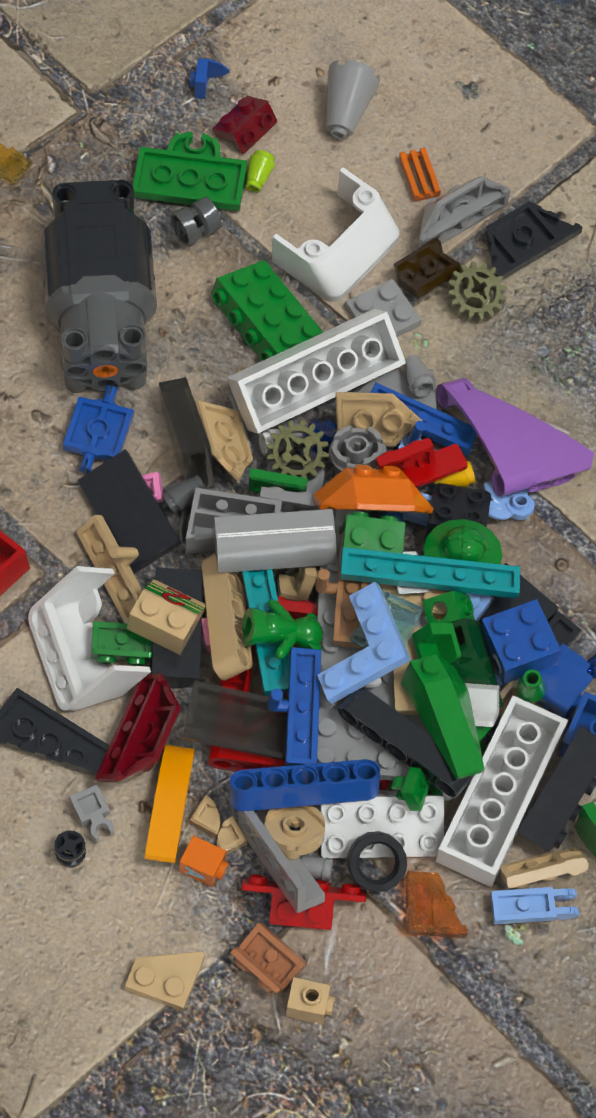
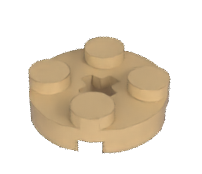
(296, 842)

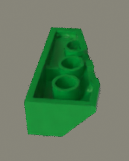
(446, 712)

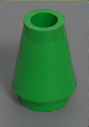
(531, 692)

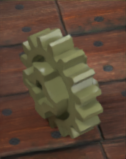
(479, 280)
(308, 443)

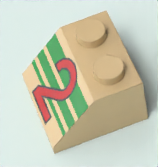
(165, 616)

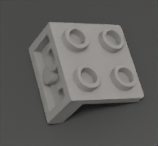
(291, 500)

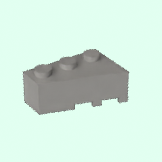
(213, 504)

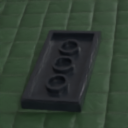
(130, 509)

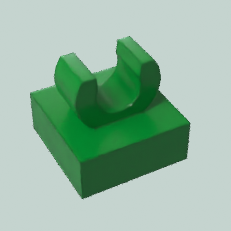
(412, 788)

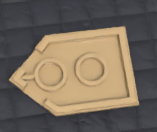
(377, 410)
(226, 437)

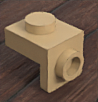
(298, 586)

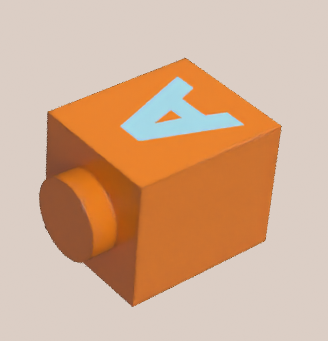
(204, 861)

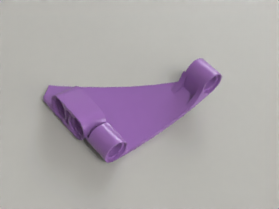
(519, 445)

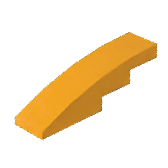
(169, 804)

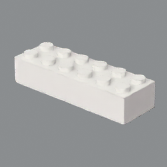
(316, 370)
(502, 792)

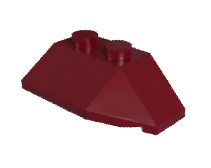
(141, 730)

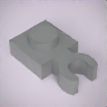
(92, 809)

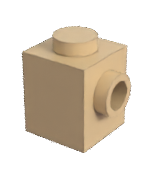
(309, 1001)

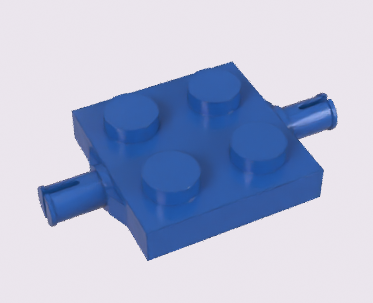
(98, 428)

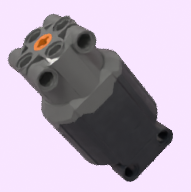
(99, 284)

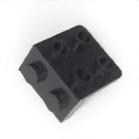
(458, 503)

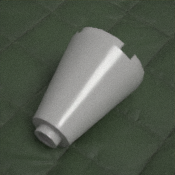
(348, 96)

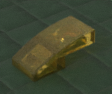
(12, 164)

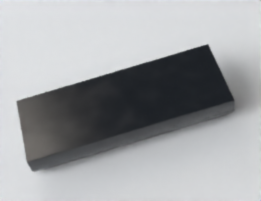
(184, 668)

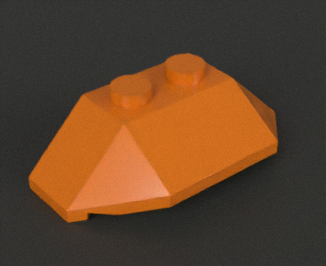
(372, 490)

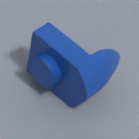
(206, 69)

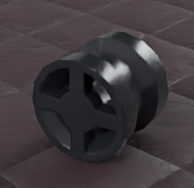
(68, 842)

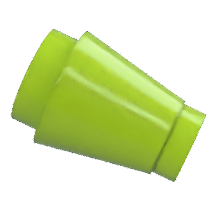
(259, 169)

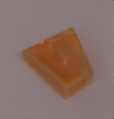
(430, 908)

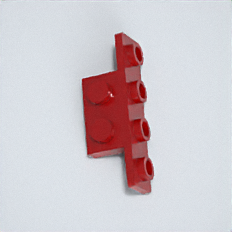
(422, 463)
(315, 917)

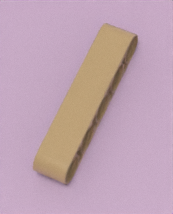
(225, 614)

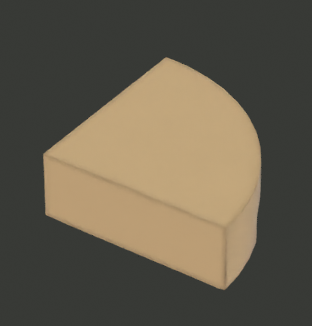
(207, 817)
(230, 836)

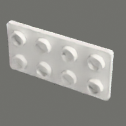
(416, 831)

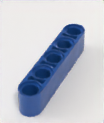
(304, 785)

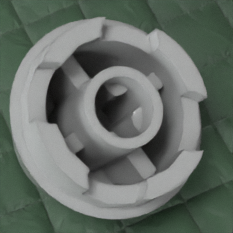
(356, 447)

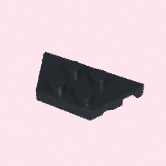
(525, 237)

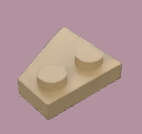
(166, 978)

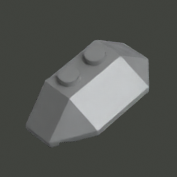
(462, 209)

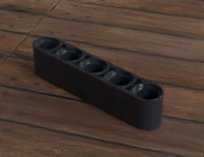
(400, 738)

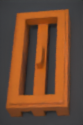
(414, 157)

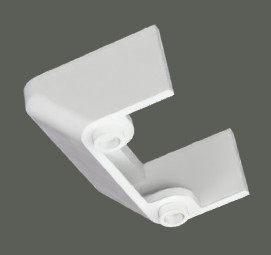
(339, 268)
(64, 642)

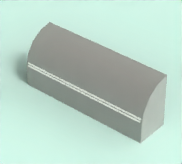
(275, 540)

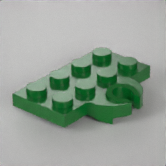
(190, 174)

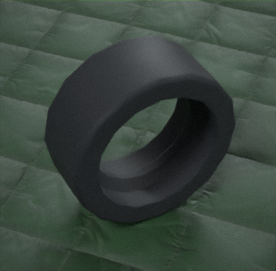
(382, 884)

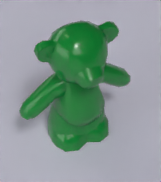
(281, 629)

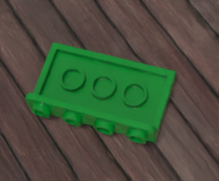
(263, 310)

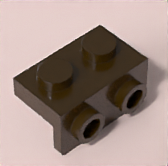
(425, 269)

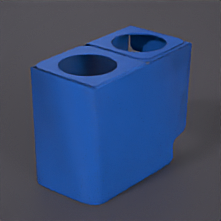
(565, 683)

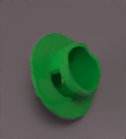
(463, 541)

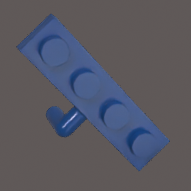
(434, 424)
(301, 706)

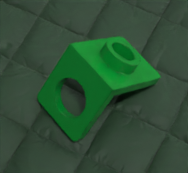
(457, 603)

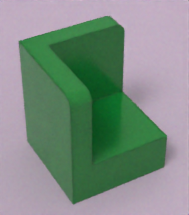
(437, 639)

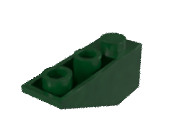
(474, 664)

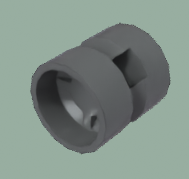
(199, 219)

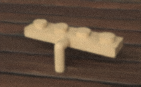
(107, 554)

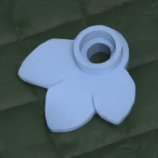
(515, 505)

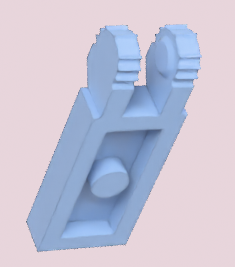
(531, 905)

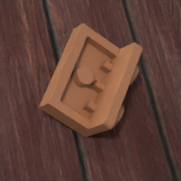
(268, 959)

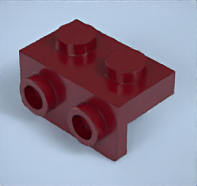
(246, 123)

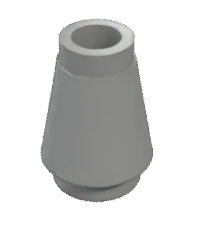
(419, 378)

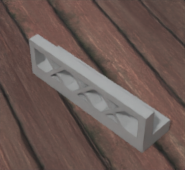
(289, 874)

